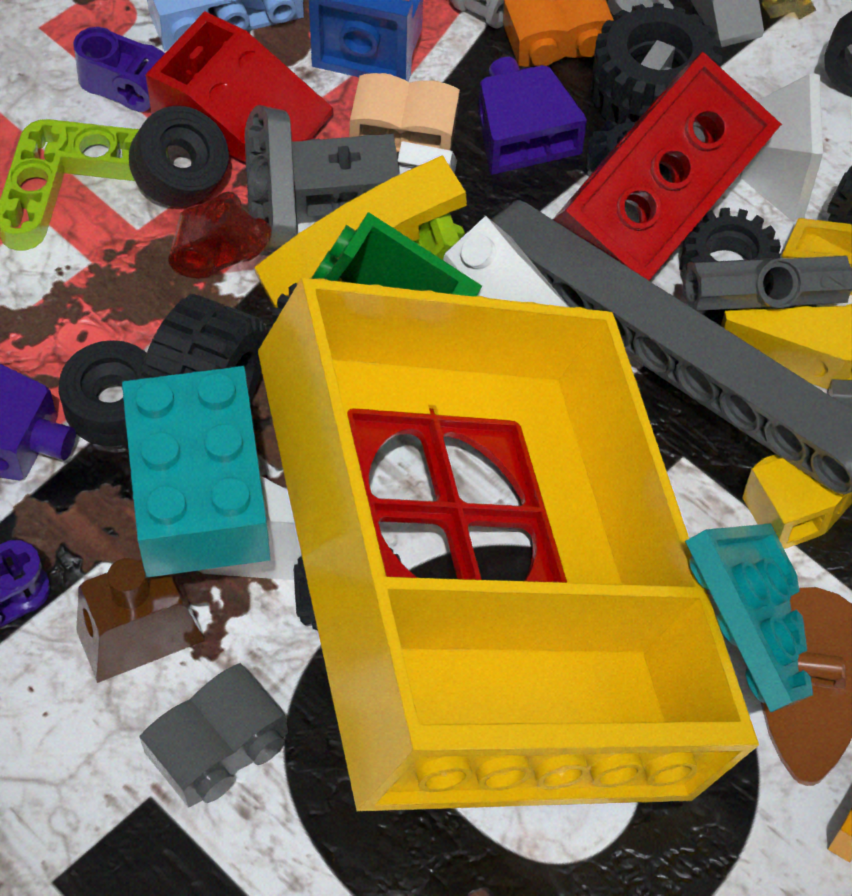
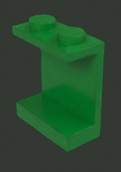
(388, 258)

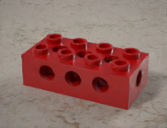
(701, 171)

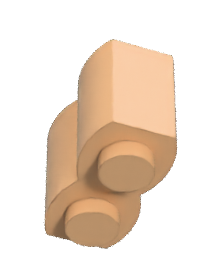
(411, 111)

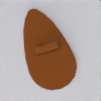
(819, 728)

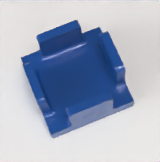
(365, 35)

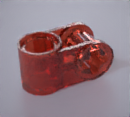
(216, 237)

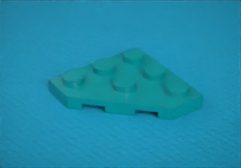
(753, 592)

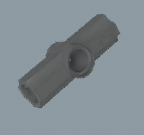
(740, 282)

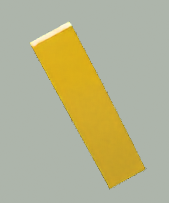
(399, 202)

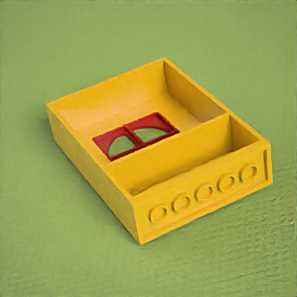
(492, 692)

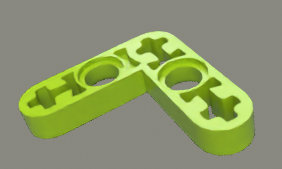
(62, 156)

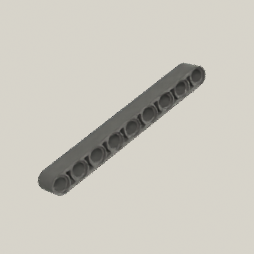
(693, 350)

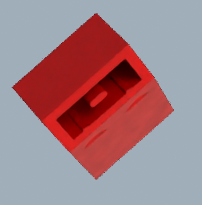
(226, 76)

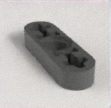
(271, 172)

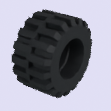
(619, 79)
(203, 338)

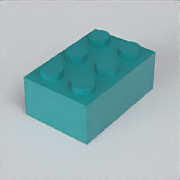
(195, 472)

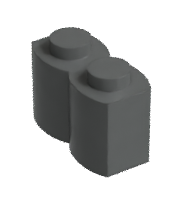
(215, 735)

